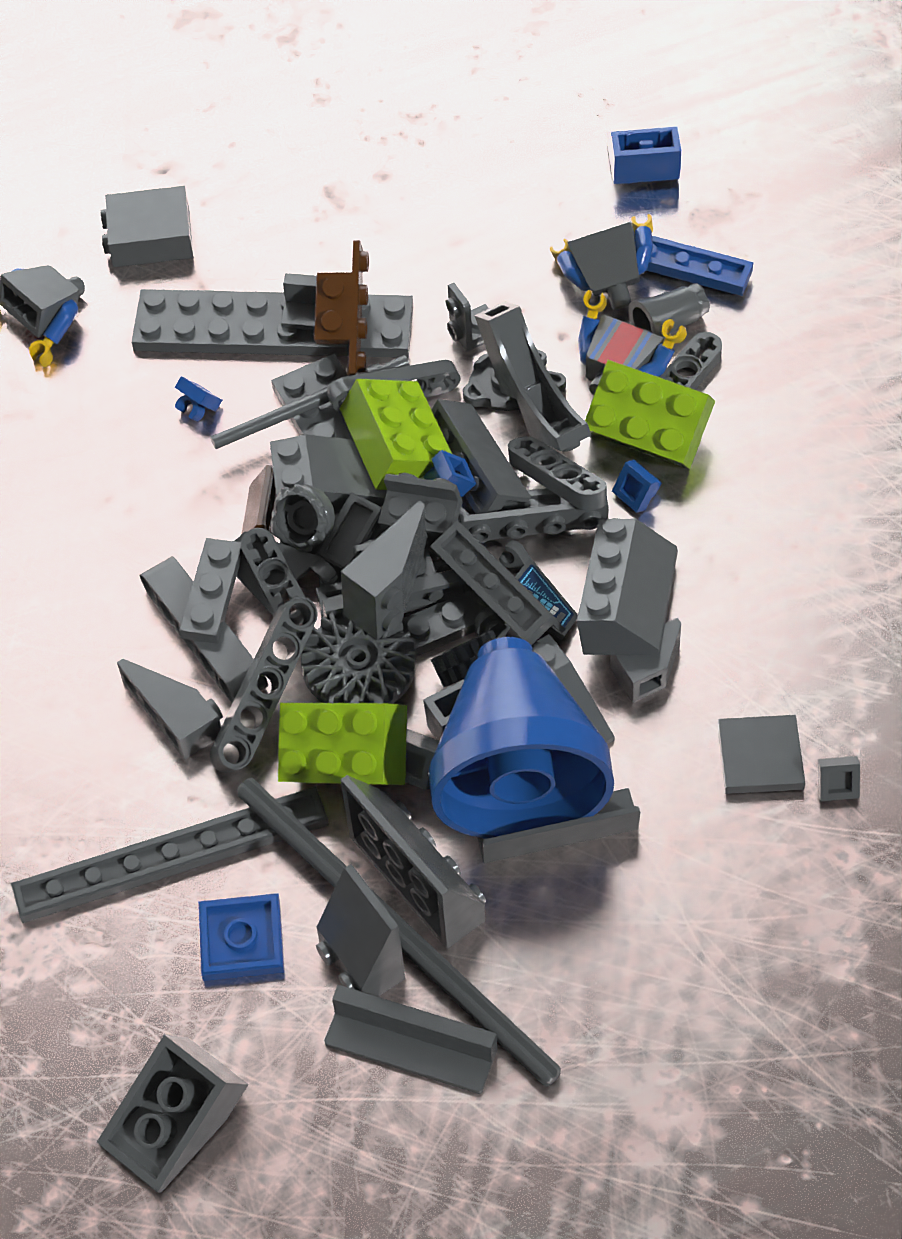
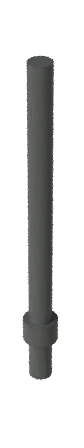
(289, 410)

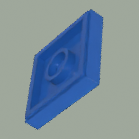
(241, 937)

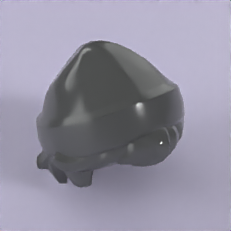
(302, 517)

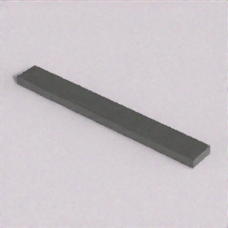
(159, 857)

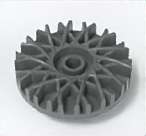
(353, 667)

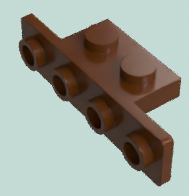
(340, 308)

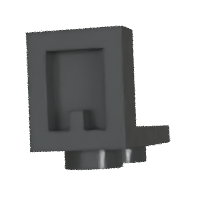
(462, 321)

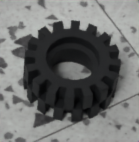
(455, 663)

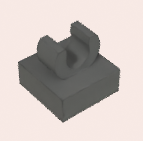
(838, 778)

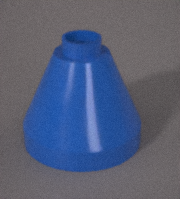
(517, 749)

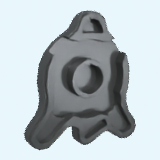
(485, 391)

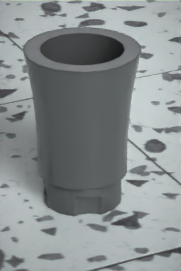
(681, 305)

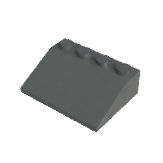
(412, 862)

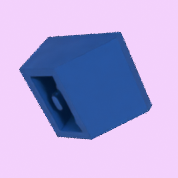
(644, 154)

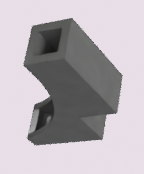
(526, 378)

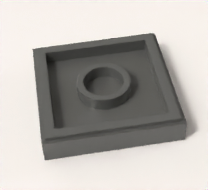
(761, 754)

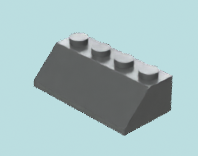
(626, 590)

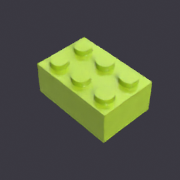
(649, 414)
(392, 428)
(340, 740)

